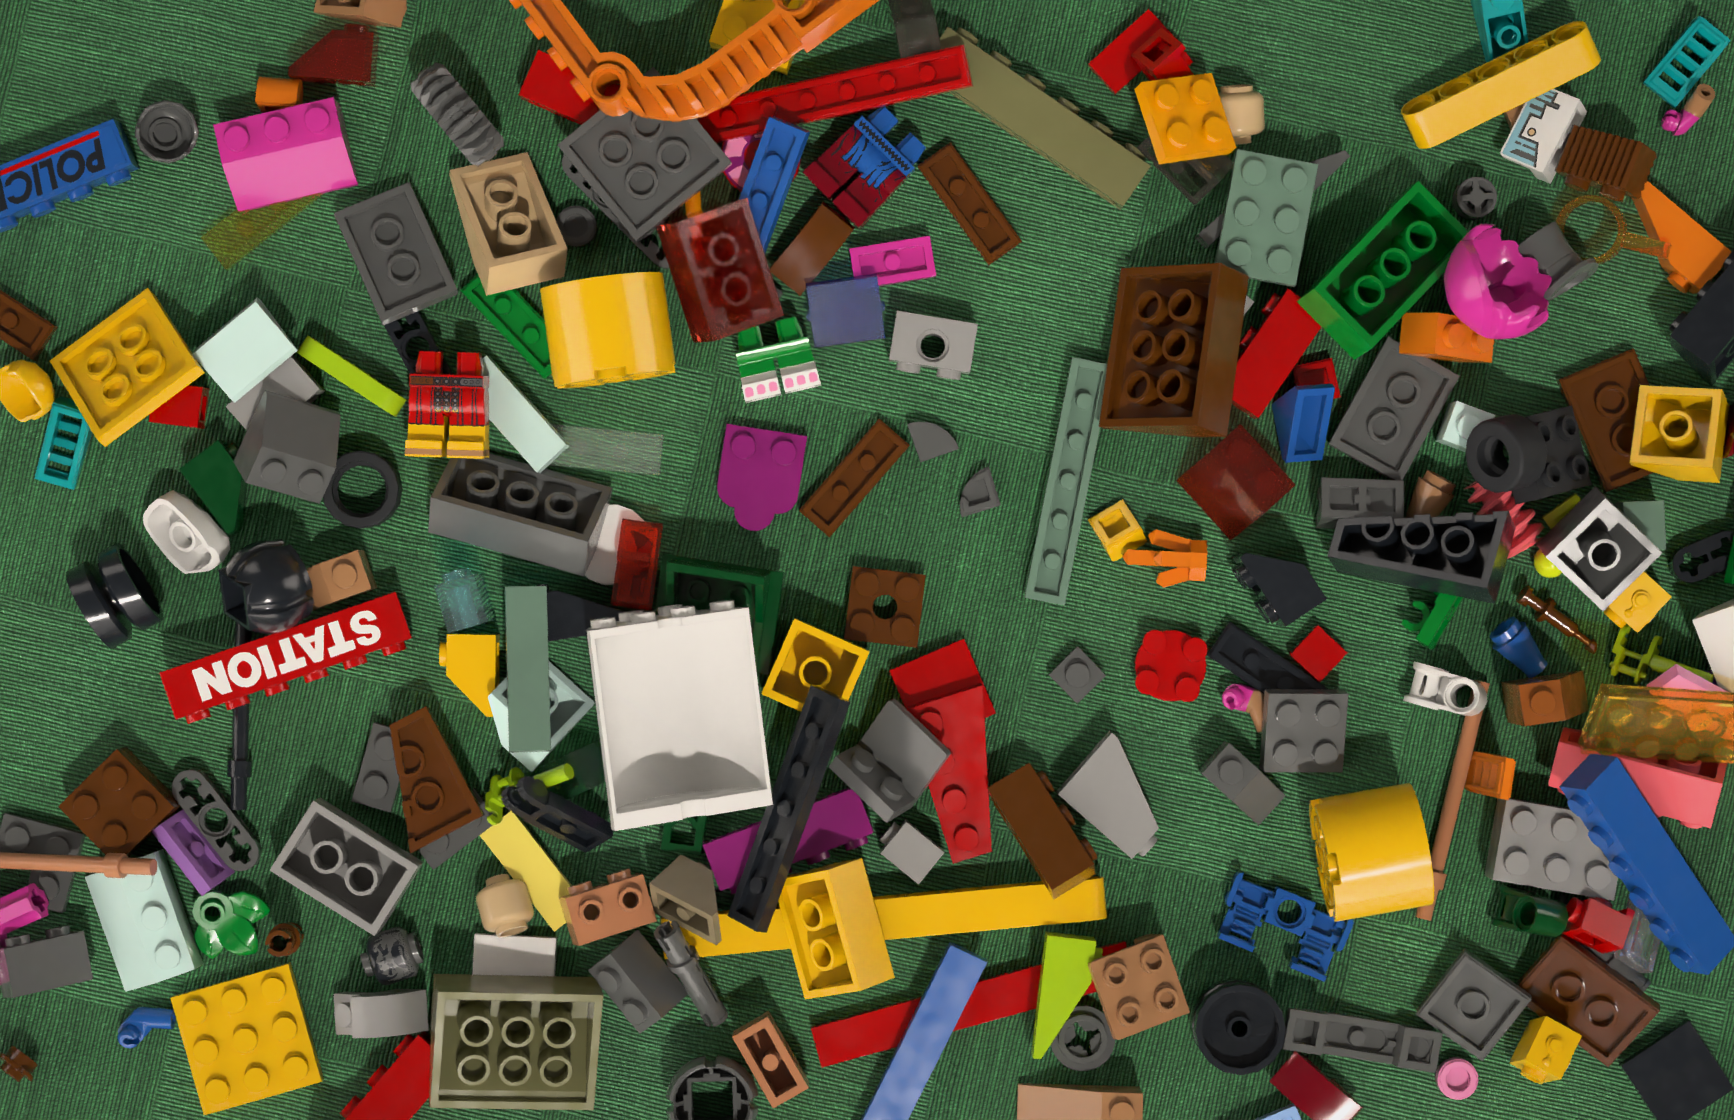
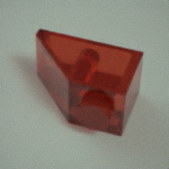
(340, 58)

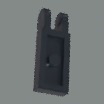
(556, 814)

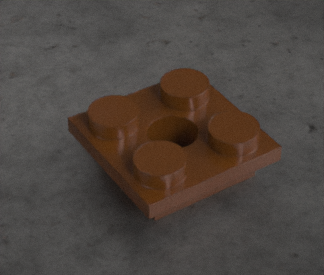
(904, 625)

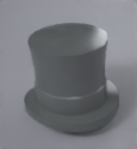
(1557, 259)

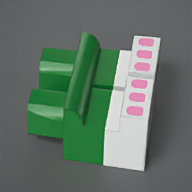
(758, 366)

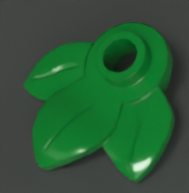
(232, 927)

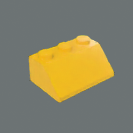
(834, 930)

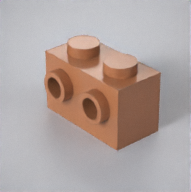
(607, 908)

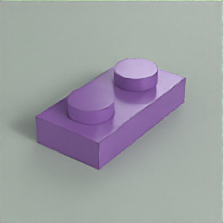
(192, 852)

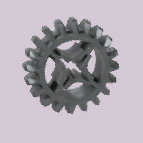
(457, 114)

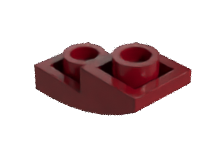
(1314, 1091)

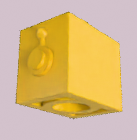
(1638, 603)
(1545, 1050)

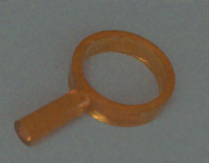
(1624, 239)

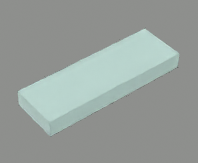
(521, 420)

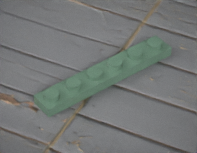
(1067, 483)

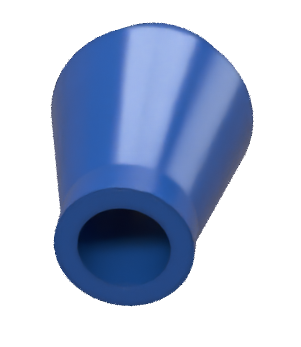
(1517, 645)

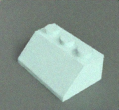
(145, 925)

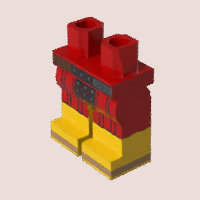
(449, 402)

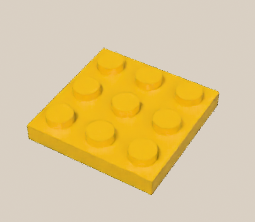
(126, 367)
(247, 1038)

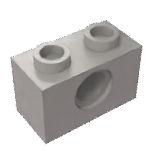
(957, 339)

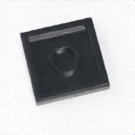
(1676, 1074)

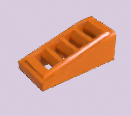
(1490, 775)

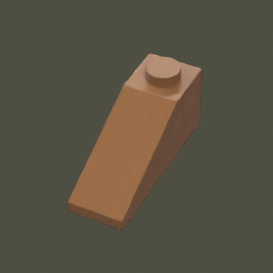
(1078, 1102)

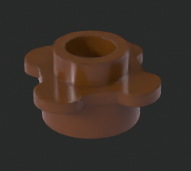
(17, 1064)

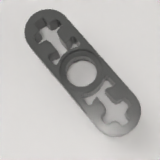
(199, 819)

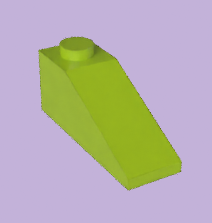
(1061, 984)

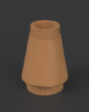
(1430, 495)

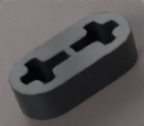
(1700, 548)

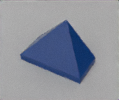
(1303, 421)

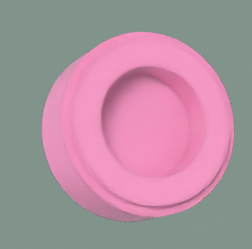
(1456, 1078)

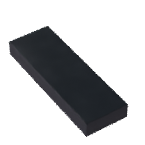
(1256, 662)

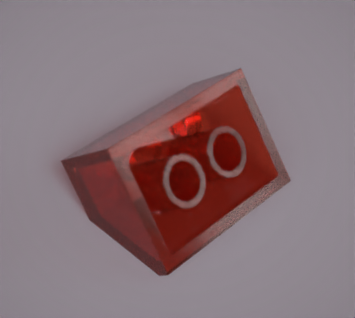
(720, 271)

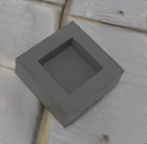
(1077, 674)

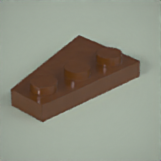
(431, 781)

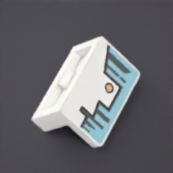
(1542, 132)

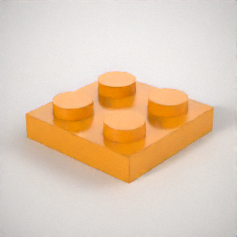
(1185, 118)

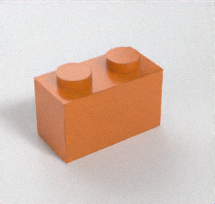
(1443, 338)

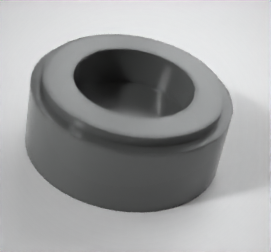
(577, 226)

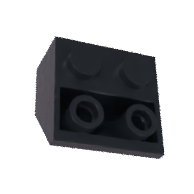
(1282, 586)

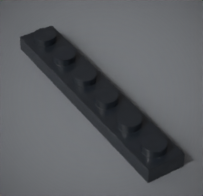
(792, 803)

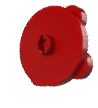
(1170, 665)

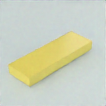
(530, 863)

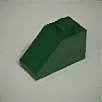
(219, 484)

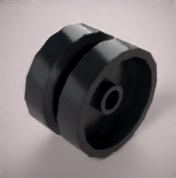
(114, 596)
(1232, 1002)

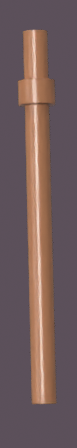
(1452, 803)
(112, 865)

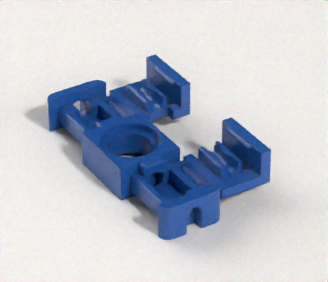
(1319, 927)

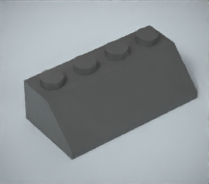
(520, 511)

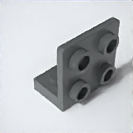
(891, 762)

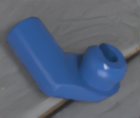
(141, 1022)

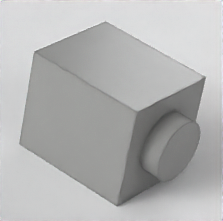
(910, 850)

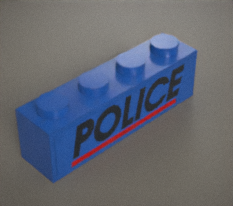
(64, 171)

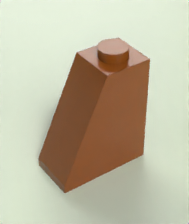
(1545, 698)

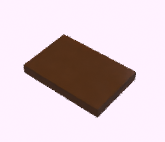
(1605, 410)
(1587, 998)

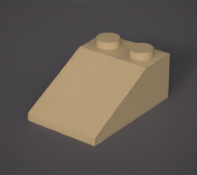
(508, 224)

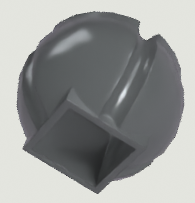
(704, 1070)

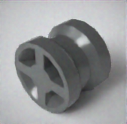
(1482, 197)

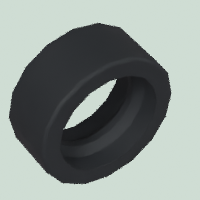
(387, 507)

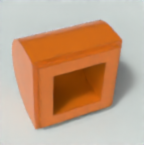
(278, 93)

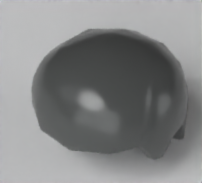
(166, 131)

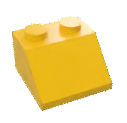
(1680, 432)

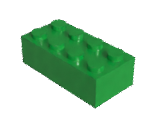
(1384, 271)

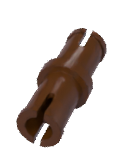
(282, 948)

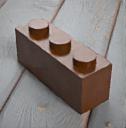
(1043, 829)

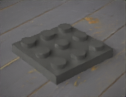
(644, 164)

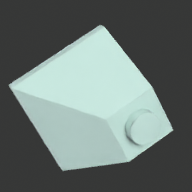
(567, 708)

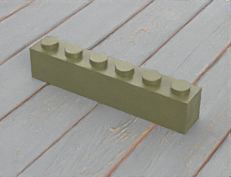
(1047, 124)

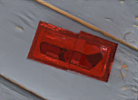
(637, 564)

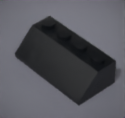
(1707, 332)

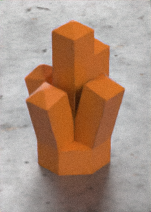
(1186, 555)

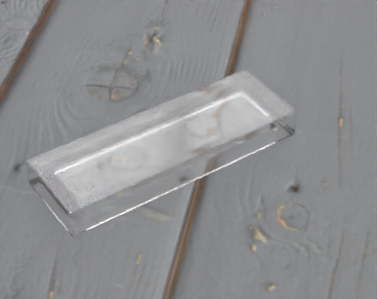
(610, 450)

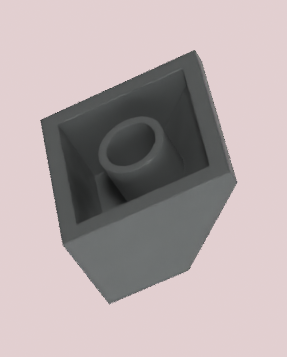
(290, 447)
(1599, 548)

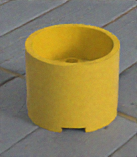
(608, 329)
(1372, 852)

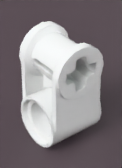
(1438, 690)

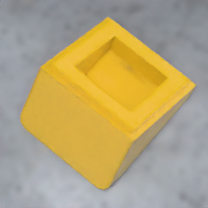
(1117, 530)

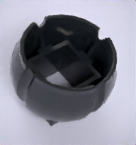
(266, 587)

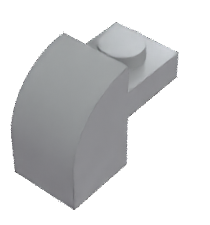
(381, 1013)

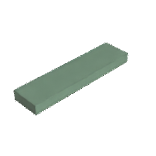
(527, 669)

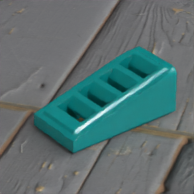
(1708, 33)
(56, 421)

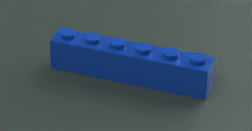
(1648, 864)

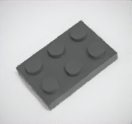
(396, 253)
(1393, 410)

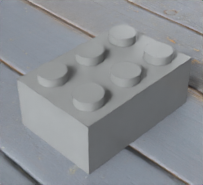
(1547, 850)
(346, 866)

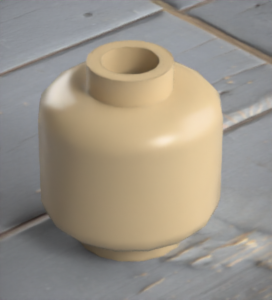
(1243, 111)
(504, 906)

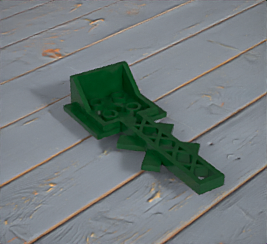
(705, 581)

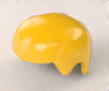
(26, 390)

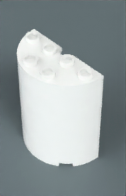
(678, 713)

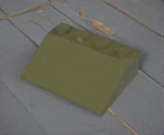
(514, 1042)

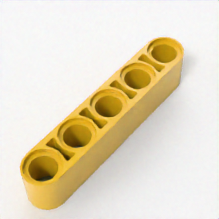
(1501, 84)

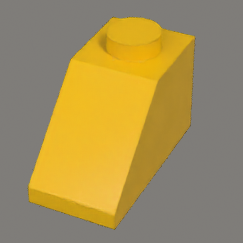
(473, 665)

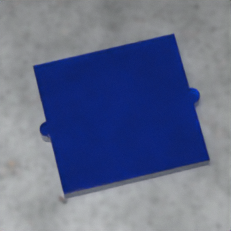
(845, 310)

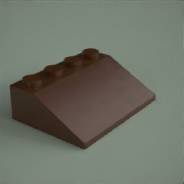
(1174, 350)

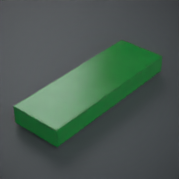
(515, 321)

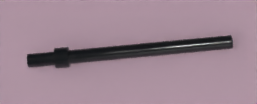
(239, 767)

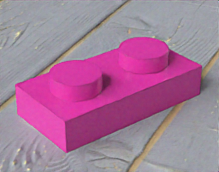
(895, 260)

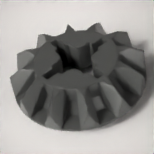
(1100, 1044)

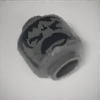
(392, 955)

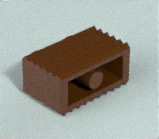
(1605, 162)

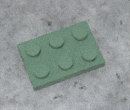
(1266, 216)

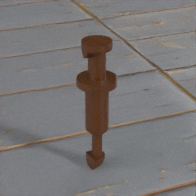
(1546, 611)

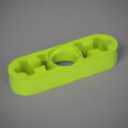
(351, 376)

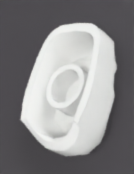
(186, 533)

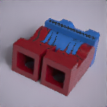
(877, 161)

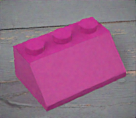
(286, 154)

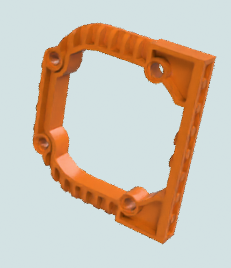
(701, 87)

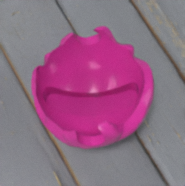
(1495, 286)

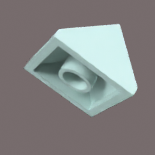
(245, 350)

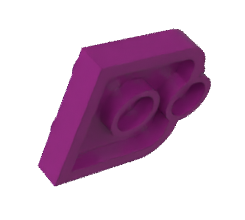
(760, 473)

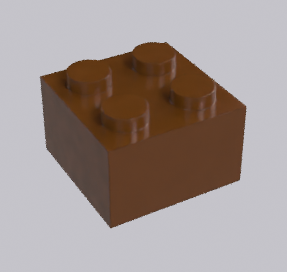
(120, 804)

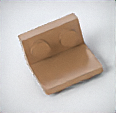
(1138, 986)

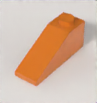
(1694, 252)

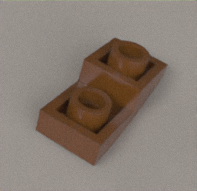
(811, 248)

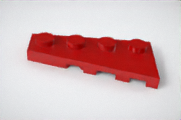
(962, 781)

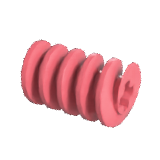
(1525, 534)

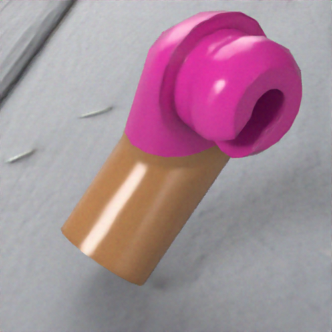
(1692, 111)
(1246, 700)

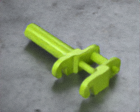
(1651, 659)
(497, 784)

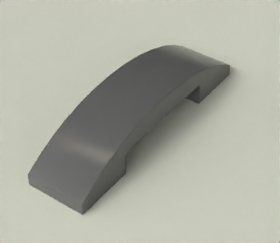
(1362, 1039)

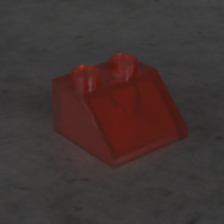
(1235, 482)

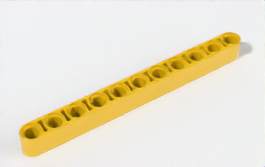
(933, 914)

